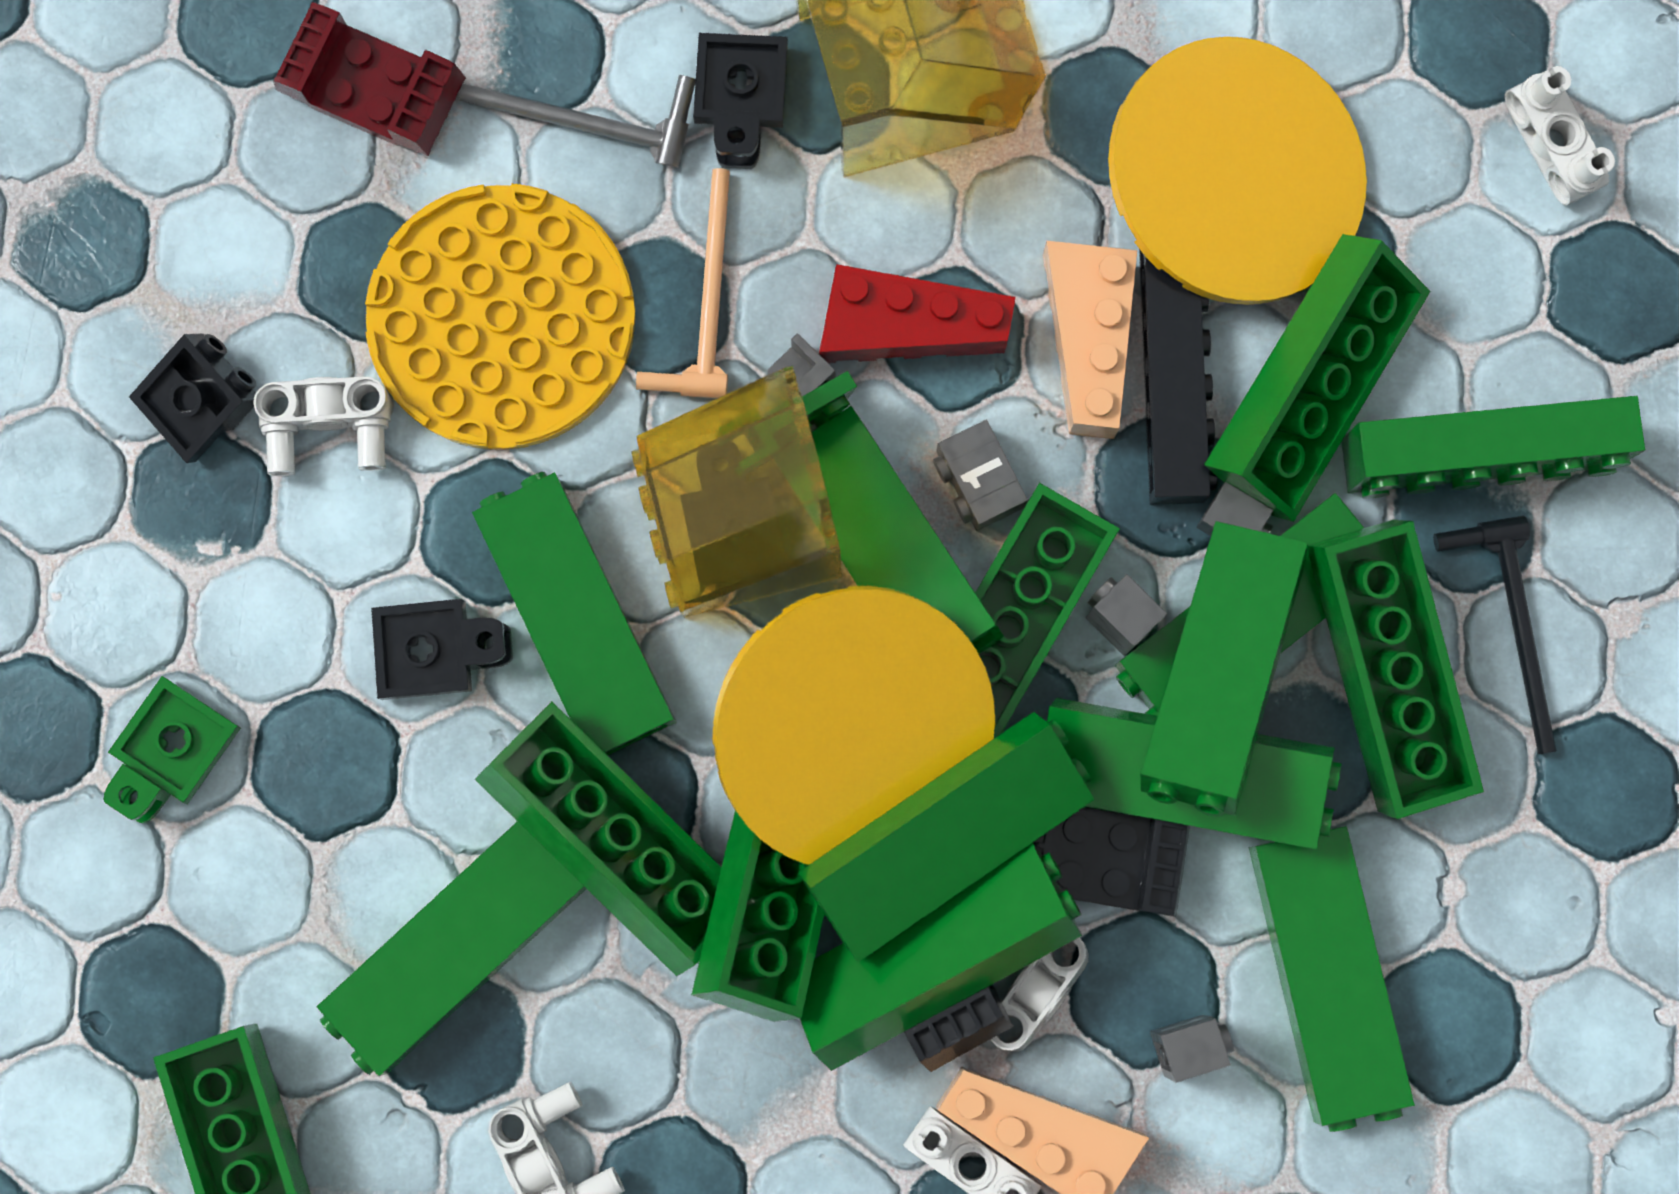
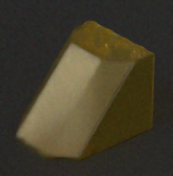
(923, 73)
(738, 498)

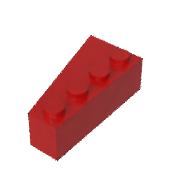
(907, 317)

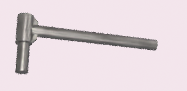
(665, 141)

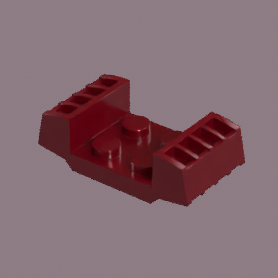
(368, 81)

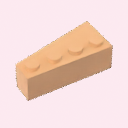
(1091, 321)
(1046, 1138)

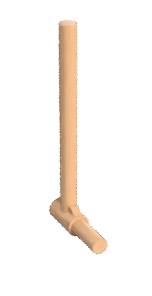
(704, 378)

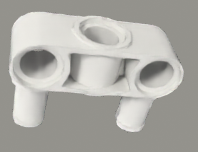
(1545, 105)
(323, 406)
(1039, 994)
(944, 1142)
(531, 1160)

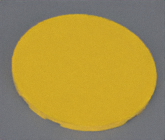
(1236, 169)
(500, 316)
(845, 715)

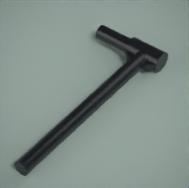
(1505, 538)

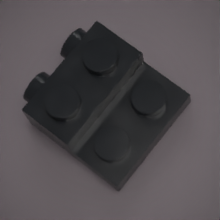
(195, 395)

